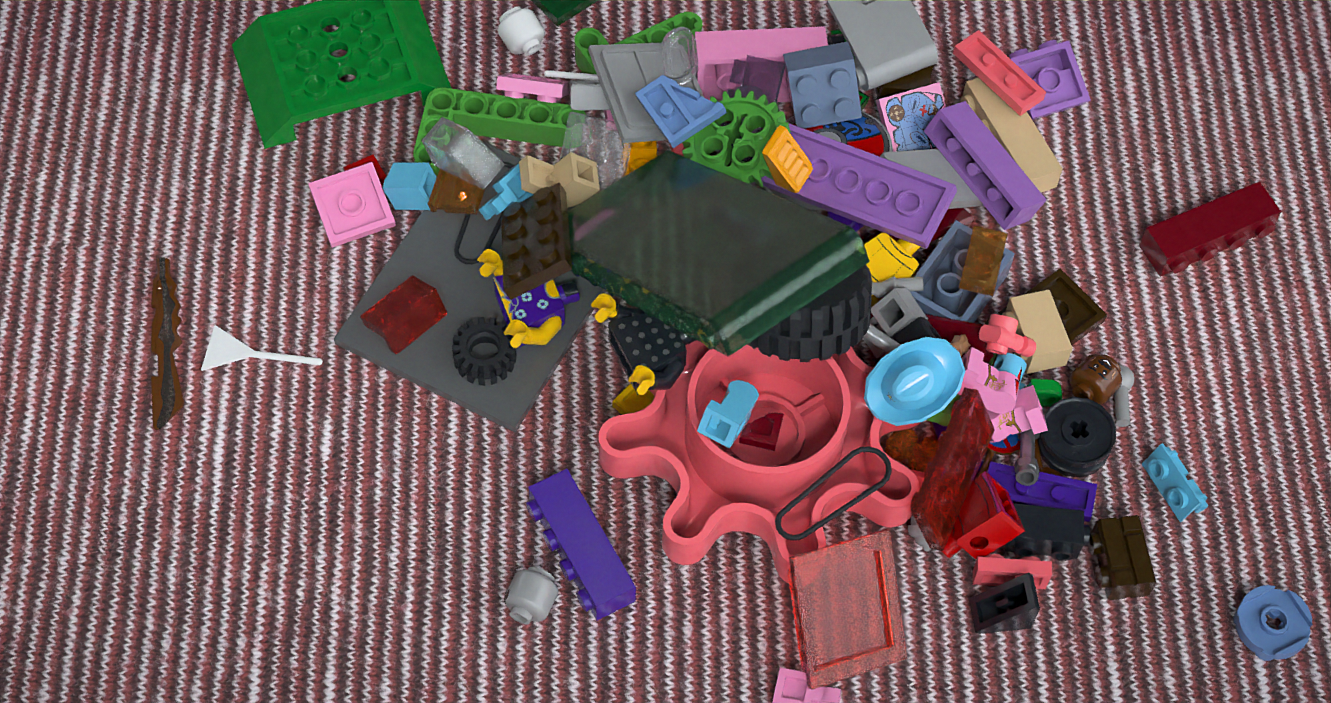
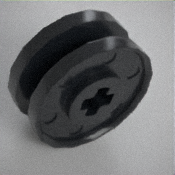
(1082, 419)

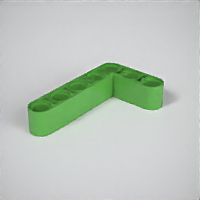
(495, 118)

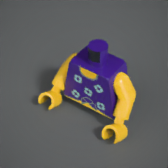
(533, 315)

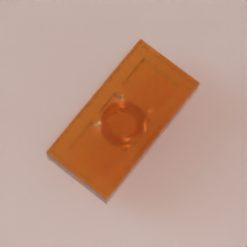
(983, 260)

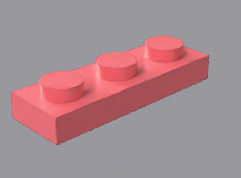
(999, 73)

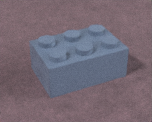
(943, 275)

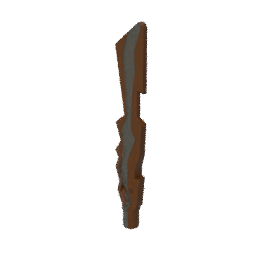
(166, 388)

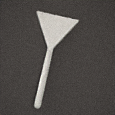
(227, 349)

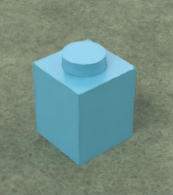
(409, 185)

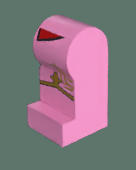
(996, 387)
(1025, 416)

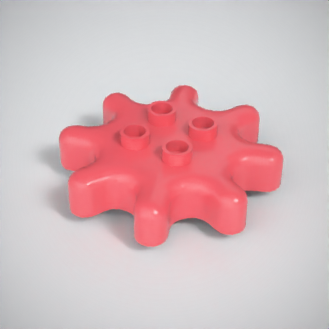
(748, 485)

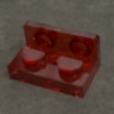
(405, 313)

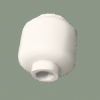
(521, 31)

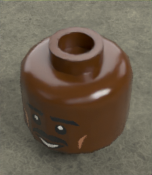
(1096, 378)

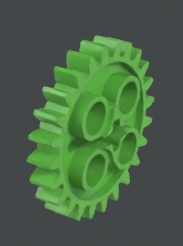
(716, 137)

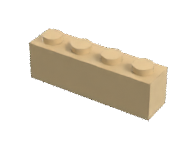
(1015, 134)

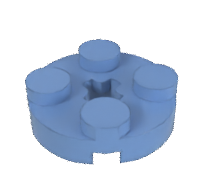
(1266, 641)

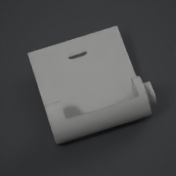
(884, 39)

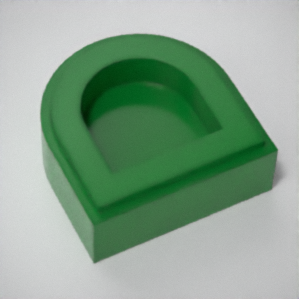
(1047, 391)

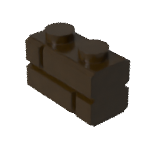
(1122, 558)

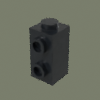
(1050, 532)

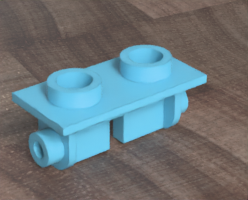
(1170, 479)

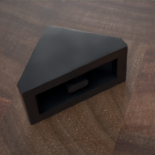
(1006, 606)

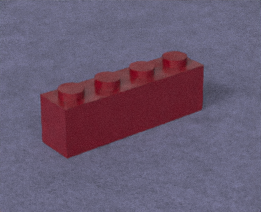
(1210, 229)

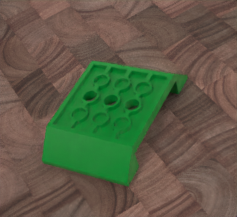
(296, 78)

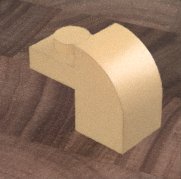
(573, 172)

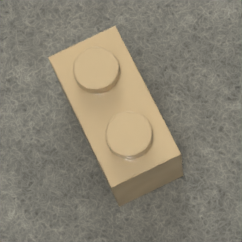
(1042, 323)

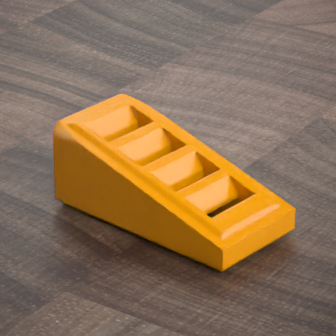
(786, 160)

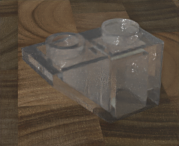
(461, 153)

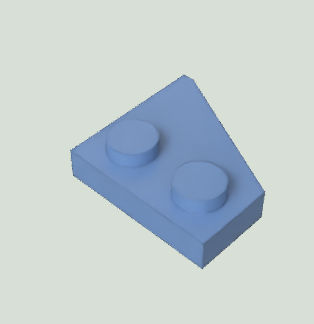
(677, 109)

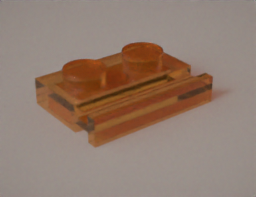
(454, 195)

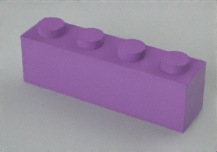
(984, 165)

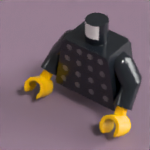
(643, 344)

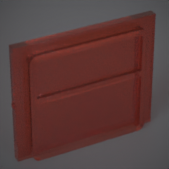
(847, 608)

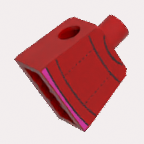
(984, 520)

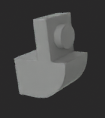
(893, 314)

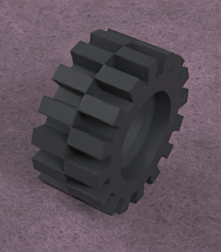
(488, 368)

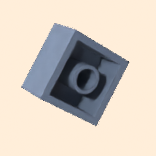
(822, 85)

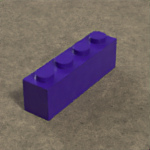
(581, 545)

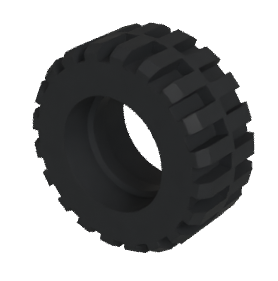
(823, 325)

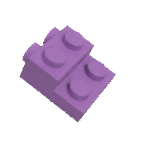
(1057, 73)

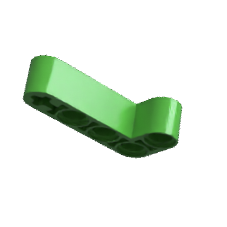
(653, 34)

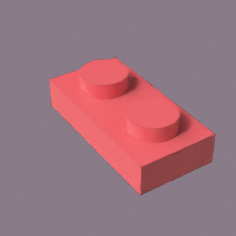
(996, 570)

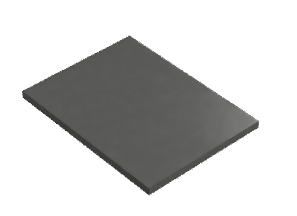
(466, 294)

